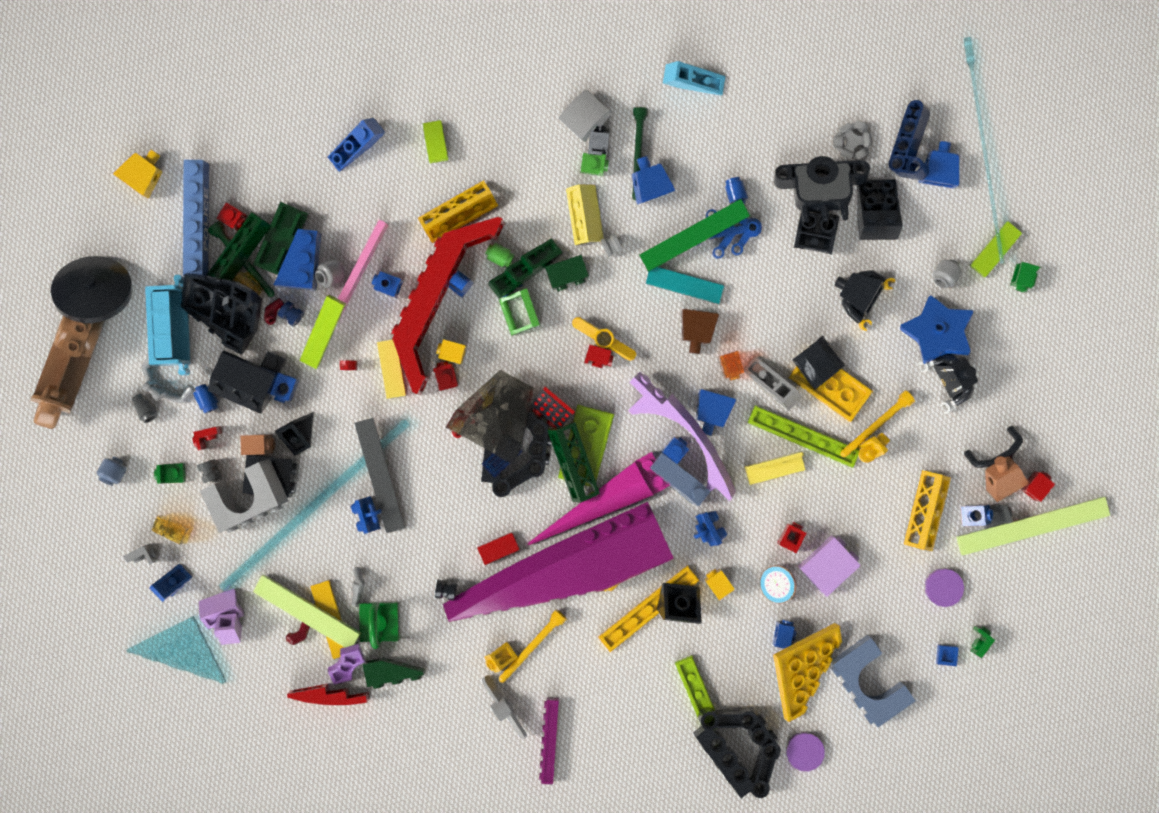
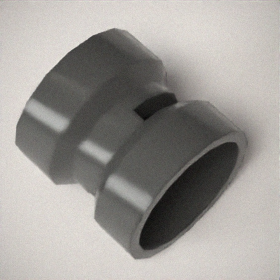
(209, 471)

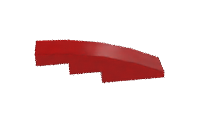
(322, 695)

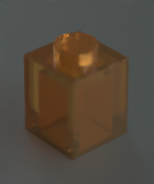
(731, 365)

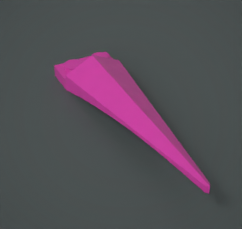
(625, 488)

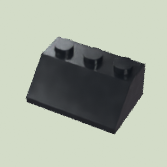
(242, 382)

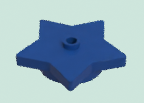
(926, 332)

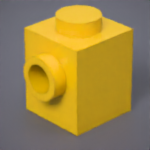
(451, 351)
(718, 583)

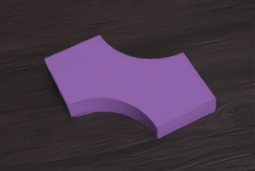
(349, 660)

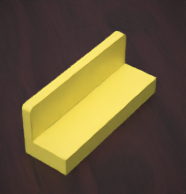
(584, 214)
(775, 468)

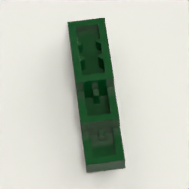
(526, 268)

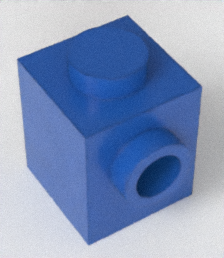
(675, 449)

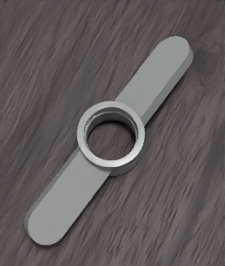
(502, 707)

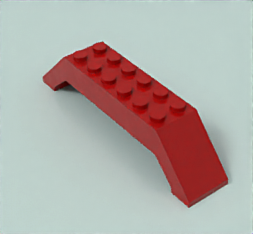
(431, 291)

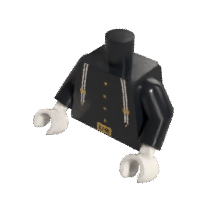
(956, 377)

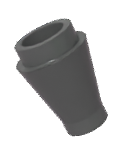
(144, 409)

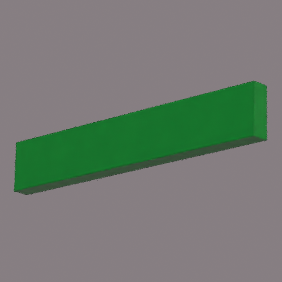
(694, 235)

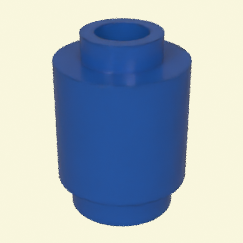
(735, 190)
(206, 400)

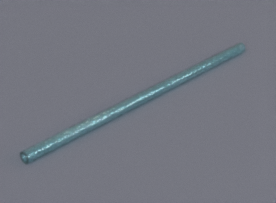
(308, 510)

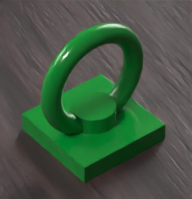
(379, 622)

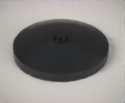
(91, 289)

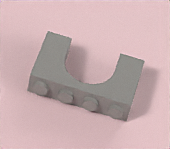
(267, 496)

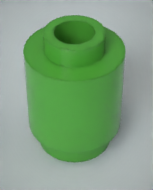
(499, 255)

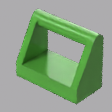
(529, 307)

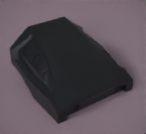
(817, 234)
(818, 362)

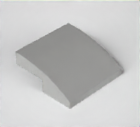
(584, 115)

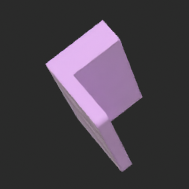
(219, 604)

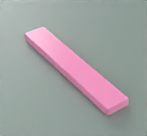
(362, 262)

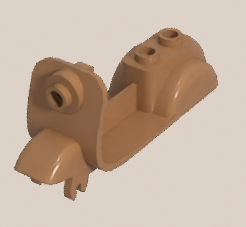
(64, 370)

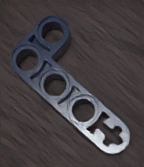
(915, 116)

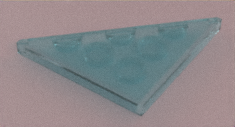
(181, 648)

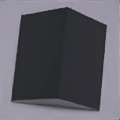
(680, 603)

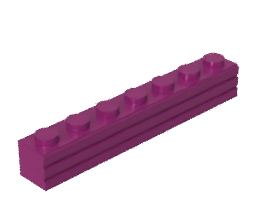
(549, 740)

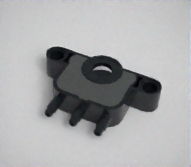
(822, 193)

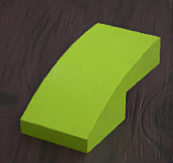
(435, 141)

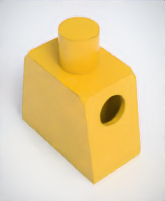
(140, 173)

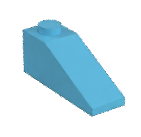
(693, 78)

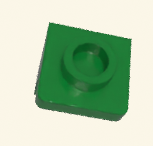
(170, 473)
(982, 644)

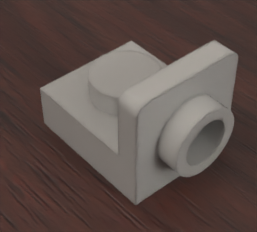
(138, 554)

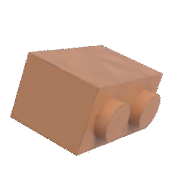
(257, 444)

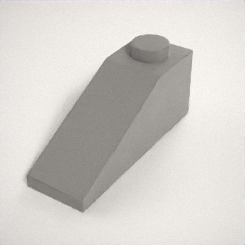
(772, 383)

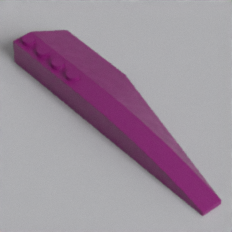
(573, 566)

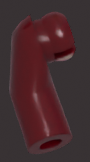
(270, 313)
(299, 636)

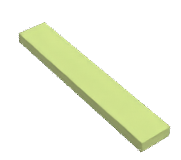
(306, 612)

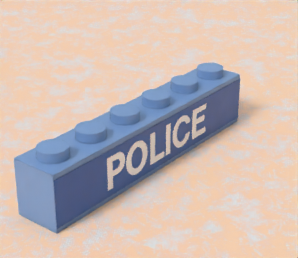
(196, 217)

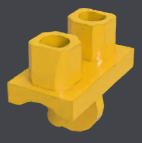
(873, 448)

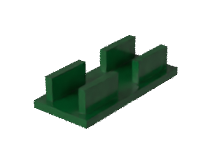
(279, 237)

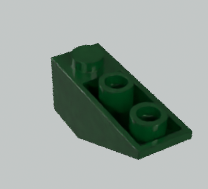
(386, 670)

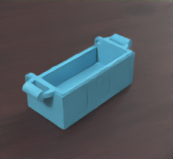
(168, 326)

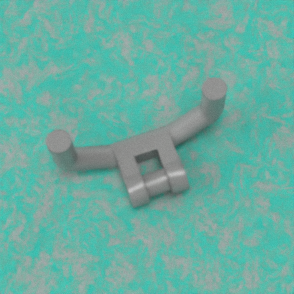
(158, 391)

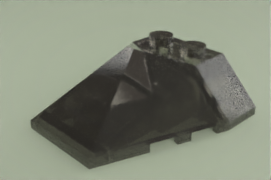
(495, 416)

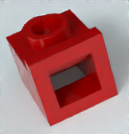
(598, 356)
(795, 543)

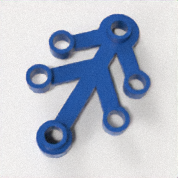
(729, 234)

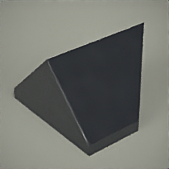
(297, 434)

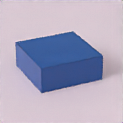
(947, 655)

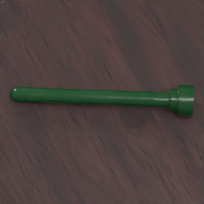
(640, 115)
(218, 231)

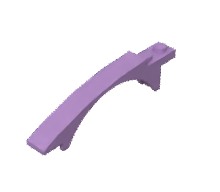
(655, 402)

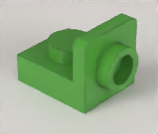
(594, 164)

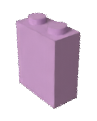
(829, 565)

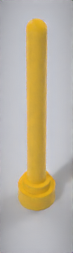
(905, 399)
(556, 620)

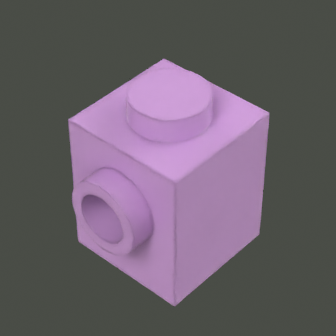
(228, 629)

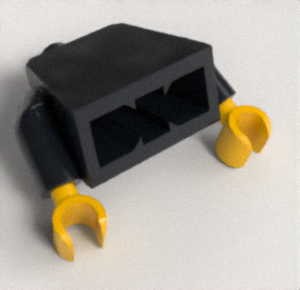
(861, 293)

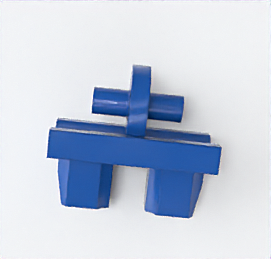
(367, 515)
(707, 530)

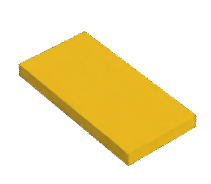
(840, 392)

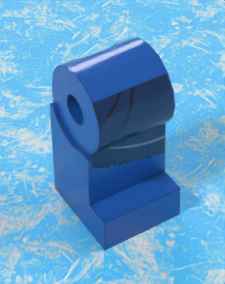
(460, 283)

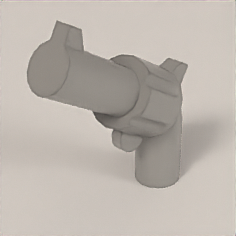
(358, 586)

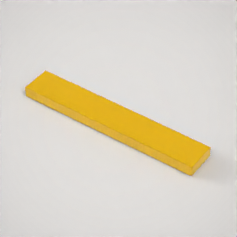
(642, 612)

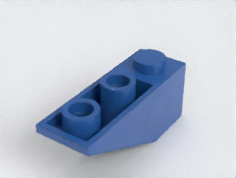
(356, 143)

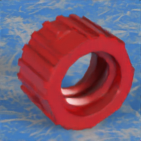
(348, 365)

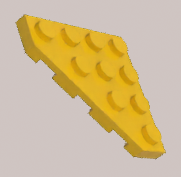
(801, 668)

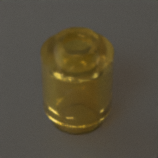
(247, 280)

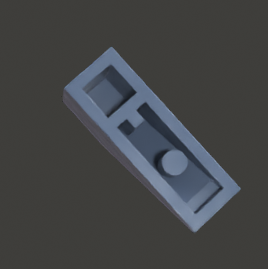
(680, 480)

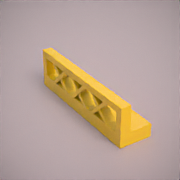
(459, 213)
(932, 515)

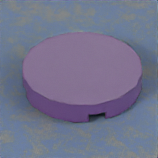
(944, 587)
(805, 751)

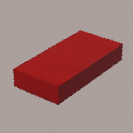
(498, 548)

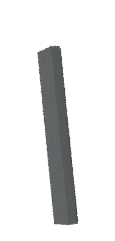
(379, 475)

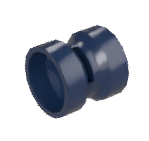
(291, 313)

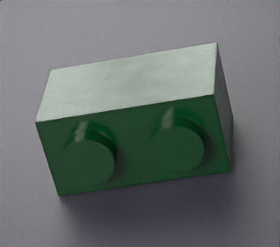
(567, 273)

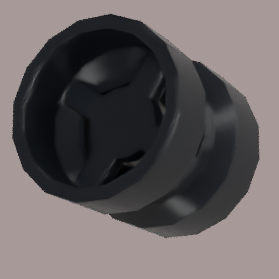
(445, 590)

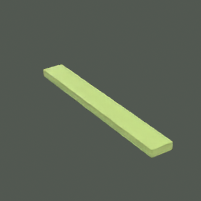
(1033, 526)

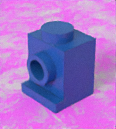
(394, 284)
(784, 634)

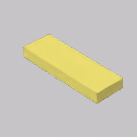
(391, 369)

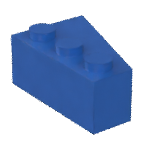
(301, 262)

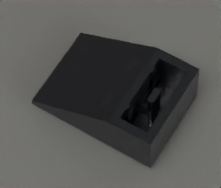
(878, 210)

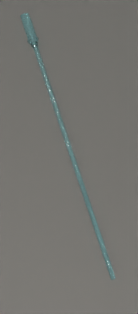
(970, 61)

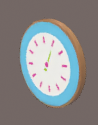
(778, 584)

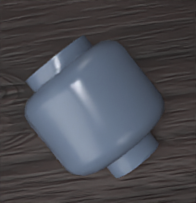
(111, 471)

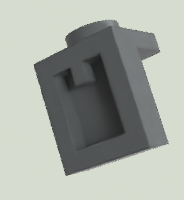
(1001, 515)

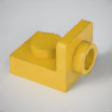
(500, 657)

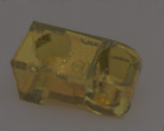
(172, 529)

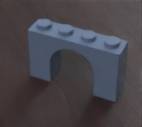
(878, 708)

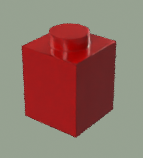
(1038, 486)

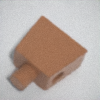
(1004, 478)

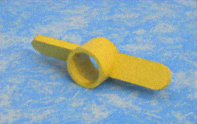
(592, 331)

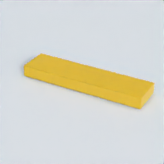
(325, 599)

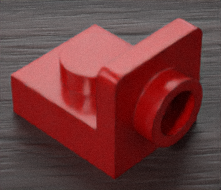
(231, 216)
(445, 376)
(208, 434)

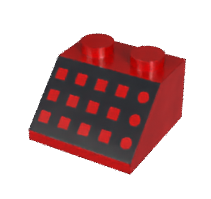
(552, 408)

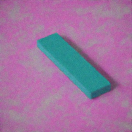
(685, 285)

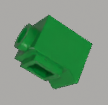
(1024, 276)

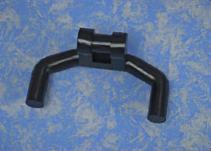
(1008, 453)

